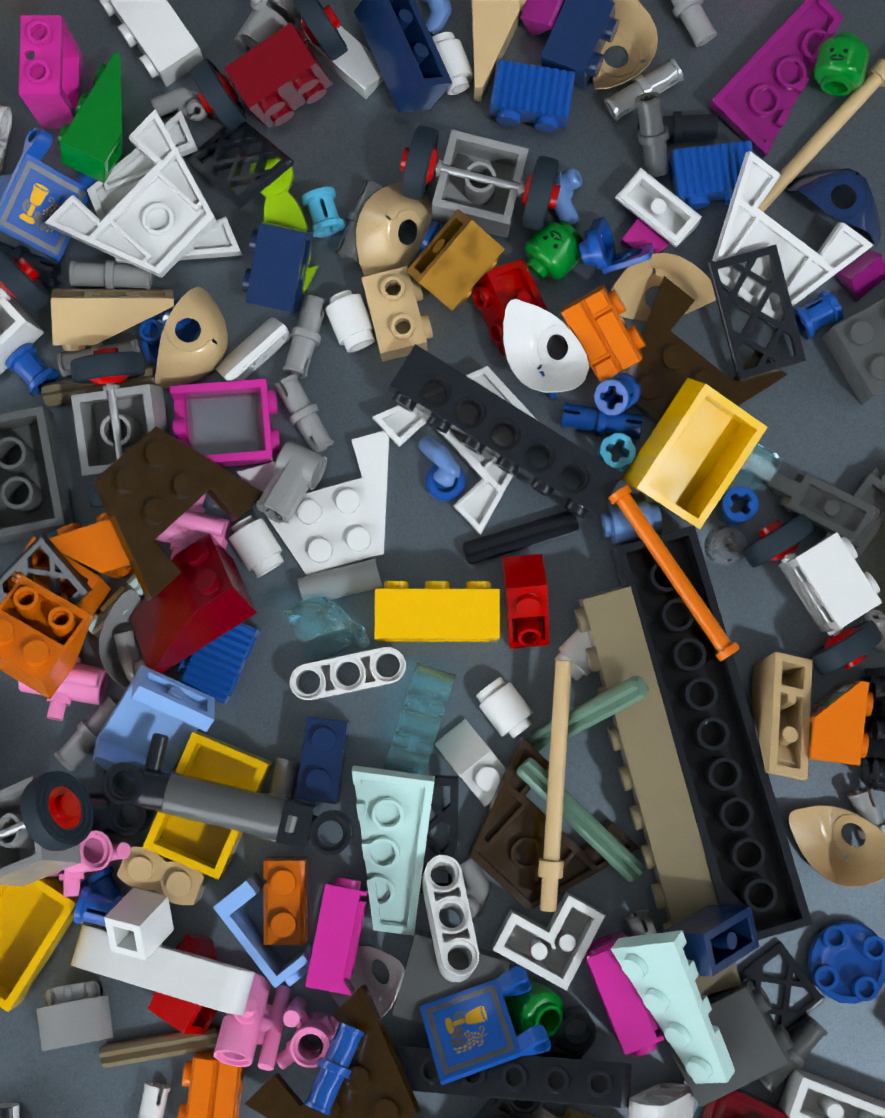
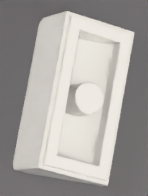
(355, 67)
(658, 208)
(254, 351)

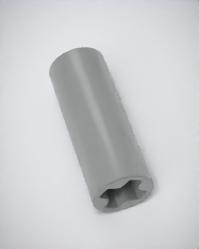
(341, 581)

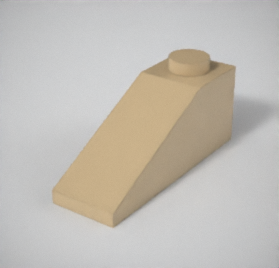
(492, 31)
(95, 315)
(783, 713)

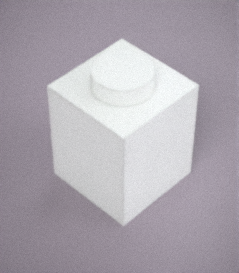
(139, 923)

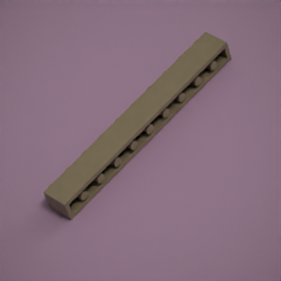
(651, 766)

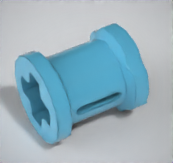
(323, 211)
(627, 450)

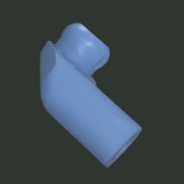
(439, 14)
(564, 207)
(440, 455)

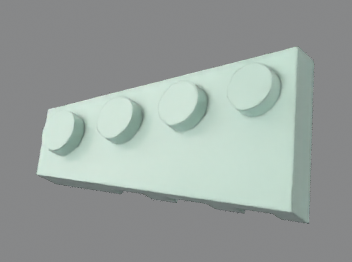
(394, 832)
(670, 993)

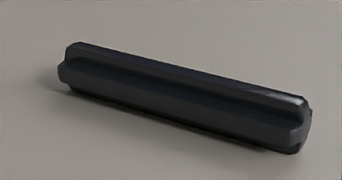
(520, 537)

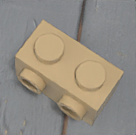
(395, 312)

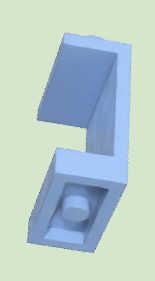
(148, 707)
(252, 939)

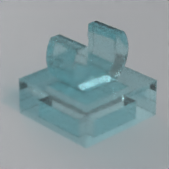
(762, 463)

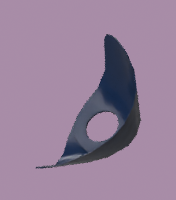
(819, 187)

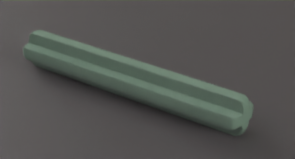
(593, 711)
(584, 823)

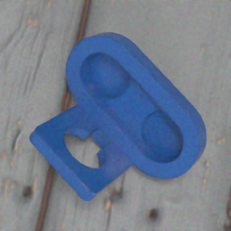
(600, 249)

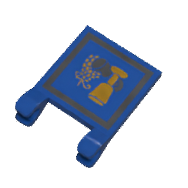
(36, 195)
(476, 1030)

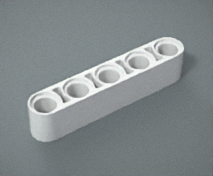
(167, 972)

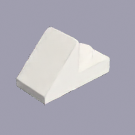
(472, 760)

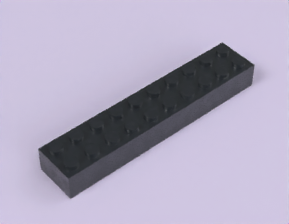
(715, 740)

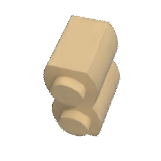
(154, 872)

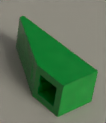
(95, 135)

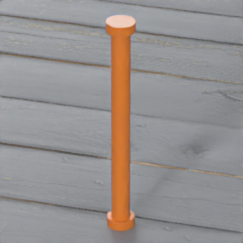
(674, 573)

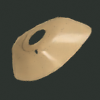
(634, 34)
(378, 237)
(640, 277)
(190, 361)
(822, 844)

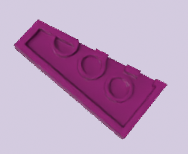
(768, 84)

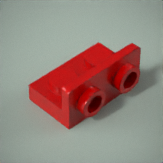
(496, 290)

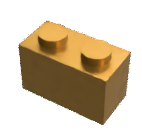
(456, 260)

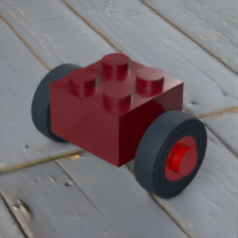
(275, 73)

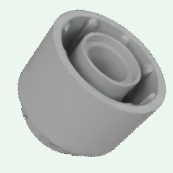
(73, 1016)

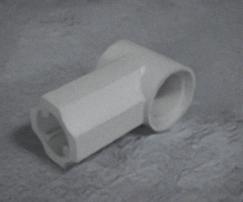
(295, 473)

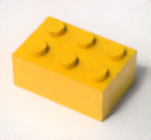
(694, 452)
(437, 613)
(201, 844)
(30, 929)

